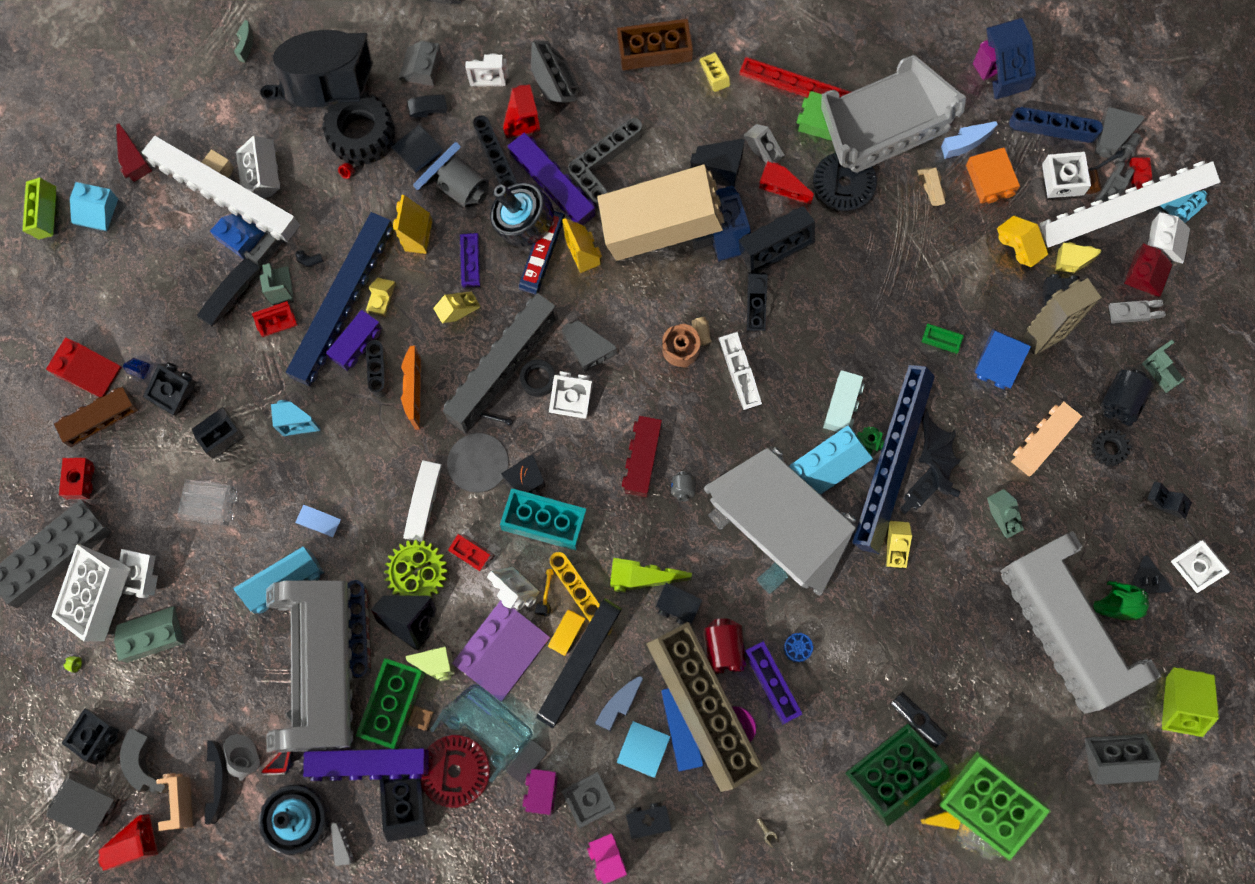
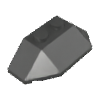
(553, 73)

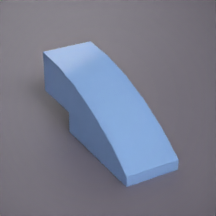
(967, 139)

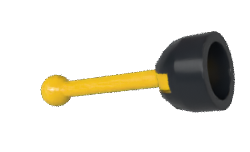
(543, 608)

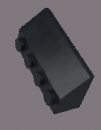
(777, 240)

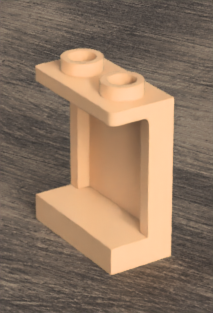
(179, 802)

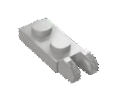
(1135, 311)

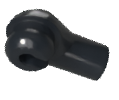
(307, 260)

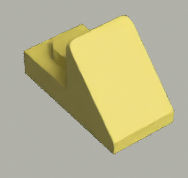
(380, 296)

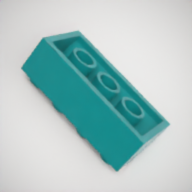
(543, 519)

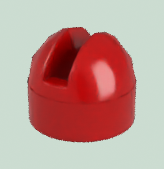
(346, 170)

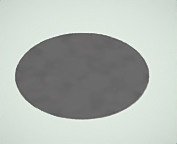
(477, 462)

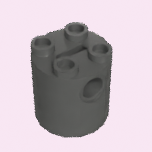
(463, 183)

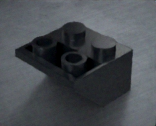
(217, 433)

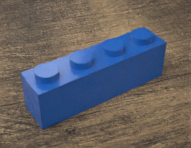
(685, 748)

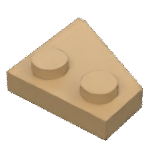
(933, 186)

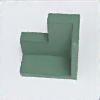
(277, 284)
(1162, 369)

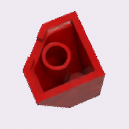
(521, 113)
(129, 845)

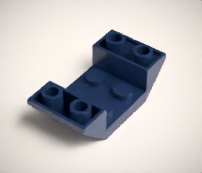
(1013, 57)
(734, 226)

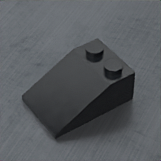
(402, 808)

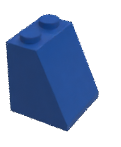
(1001, 359)

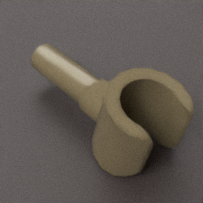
(768, 834)

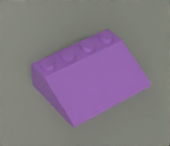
(501, 650)

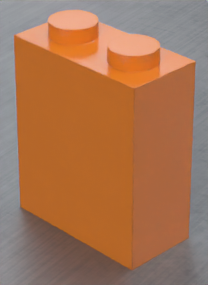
(992, 175)

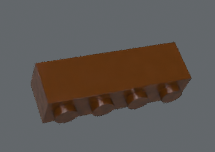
(95, 416)

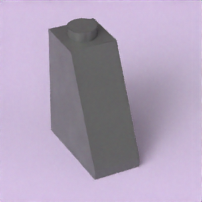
(1117, 129)
(587, 345)

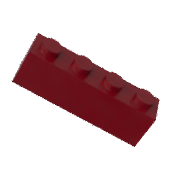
(643, 456)

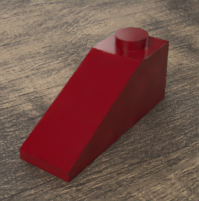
(129, 157)

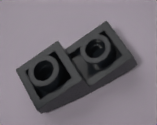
(426, 104)

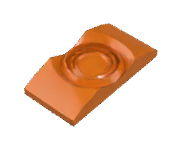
(412, 386)

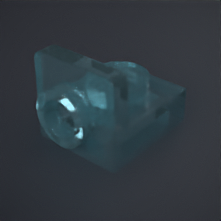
(772, 578)

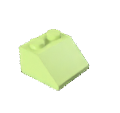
(435, 663)

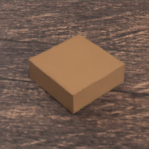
(420, 718)

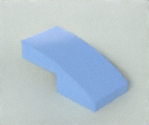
(318, 521)

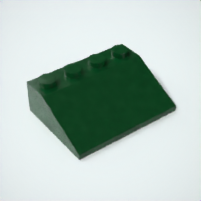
(898, 774)

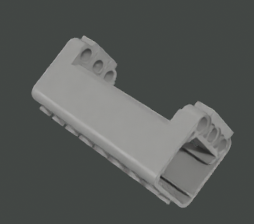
(1071, 628)
(318, 665)

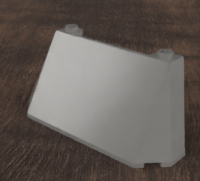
(890, 114)
(785, 517)

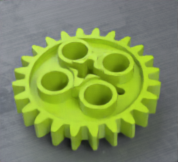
(408, 556)

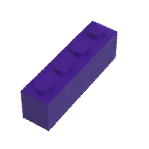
(773, 683)

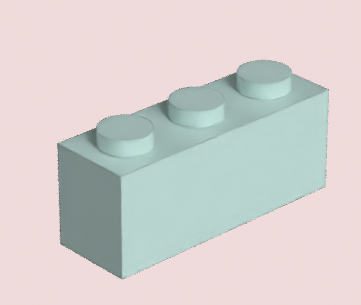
(844, 401)

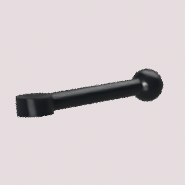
(1119, 154)
(507, 421)

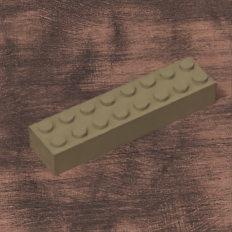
(705, 707)

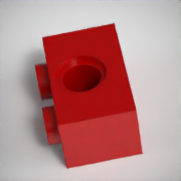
(70, 470)

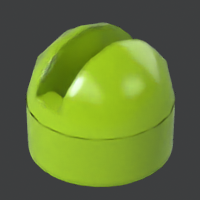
(73, 664)

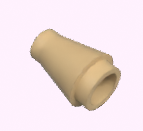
(701, 325)

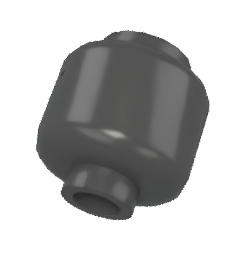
(683, 486)

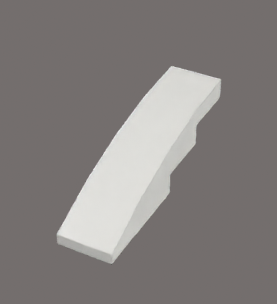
(740, 371)
(422, 500)

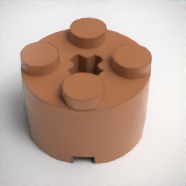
(676, 336)

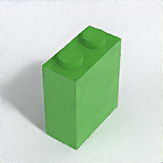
(812, 119)

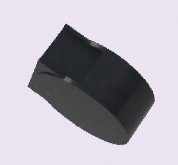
(323, 67)

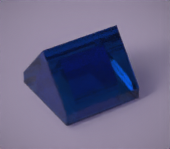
(136, 368)

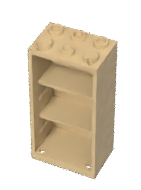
(660, 212)

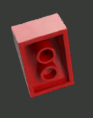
(83, 368)

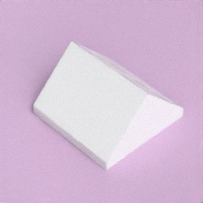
(1200, 565)

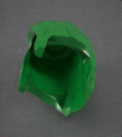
(1123, 602)

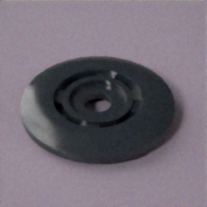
(827, 183)

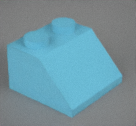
(92, 206)
(291, 420)

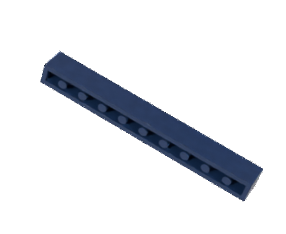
(340, 299)
(893, 459)

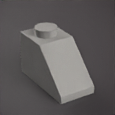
(763, 143)

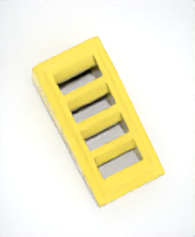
(717, 82)

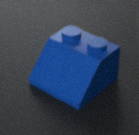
(237, 234)

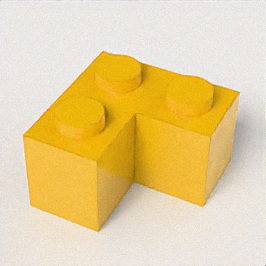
(1024, 238)

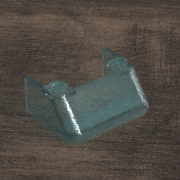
(489, 722)

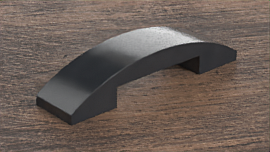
(216, 755)

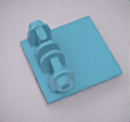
(1186, 206)

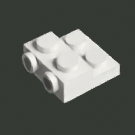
(490, 72)
(571, 395)
(140, 576)
(514, 588)

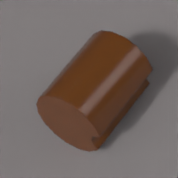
(1095, 182)

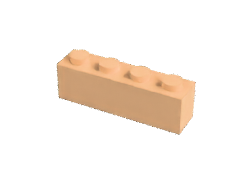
(1046, 438)

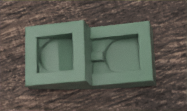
(245, 36)

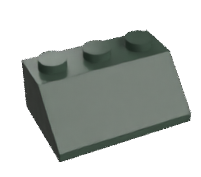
(148, 635)

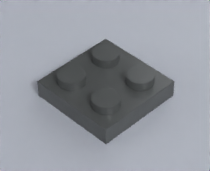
(588, 800)

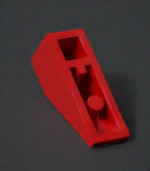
(782, 182)

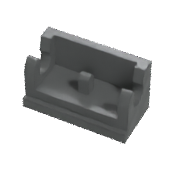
(264, 249)

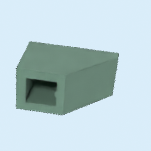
(1005, 512)

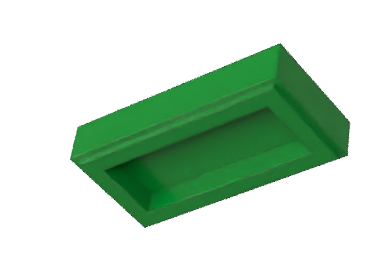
(942, 338)

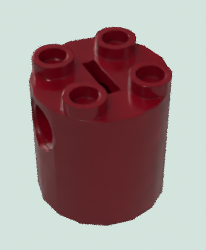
(724, 646)

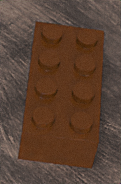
(654, 44)

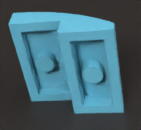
(643, 749)

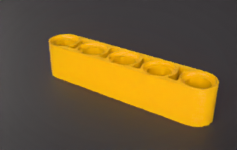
(573, 587)

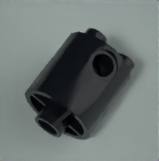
(1127, 396)

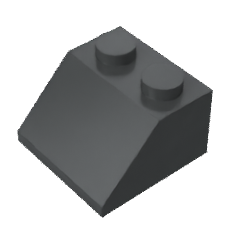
(421, 63)

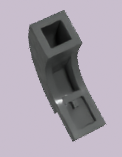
(134, 762)

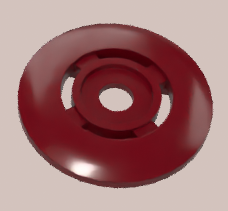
(473, 774)

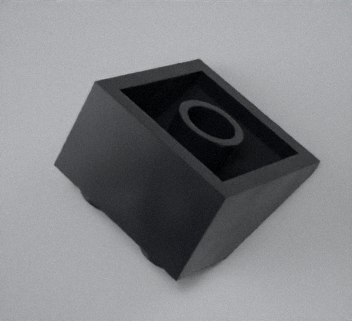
(678, 604)

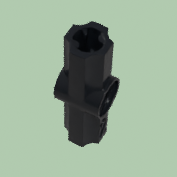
(928, 729)

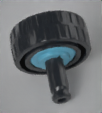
(521, 213)
(294, 819)

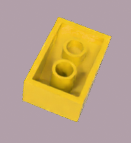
(581, 245)

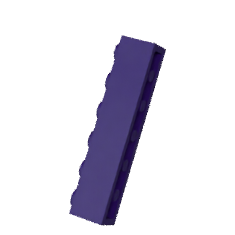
(551, 179)
(366, 763)

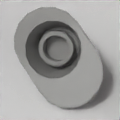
(241, 756)

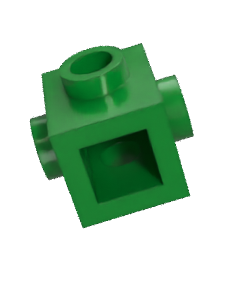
(872, 434)

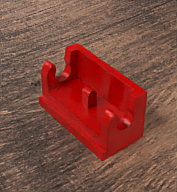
(274, 319)
(471, 552)

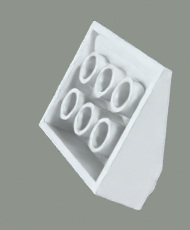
(90, 594)

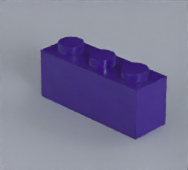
(354, 340)

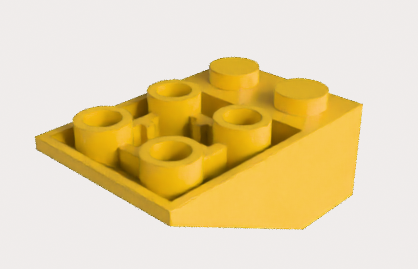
(412, 226)

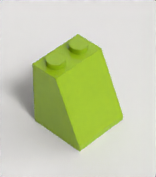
(1189, 702)

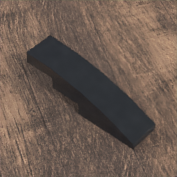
(227, 292)

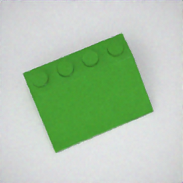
(994, 806)

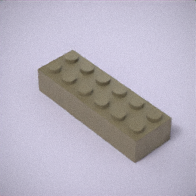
(1061, 315)

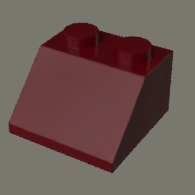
(1149, 270)

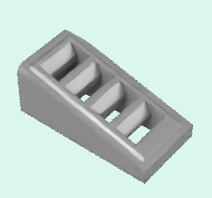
(341, 848)

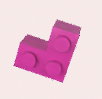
(608, 859)

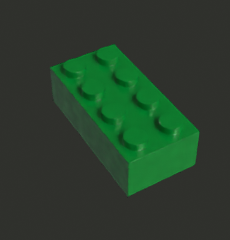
(391, 704)

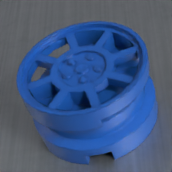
(798, 647)

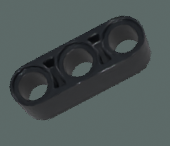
(374, 360)

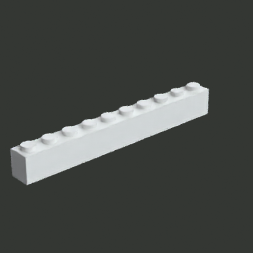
(221, 189)
(1130, 204)

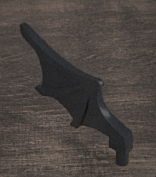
(939, 454)

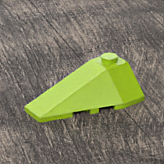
(631, 576)

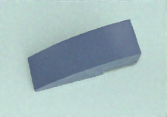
(618, 704)

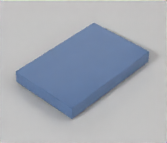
(436, 166)

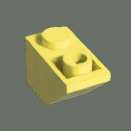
(1074, 257)
(455, 306)
(898, 544)

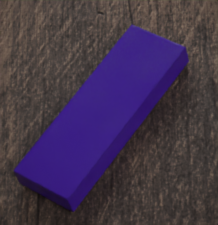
(470, 260)

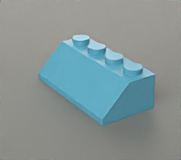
(832, 460)
(295, 567)

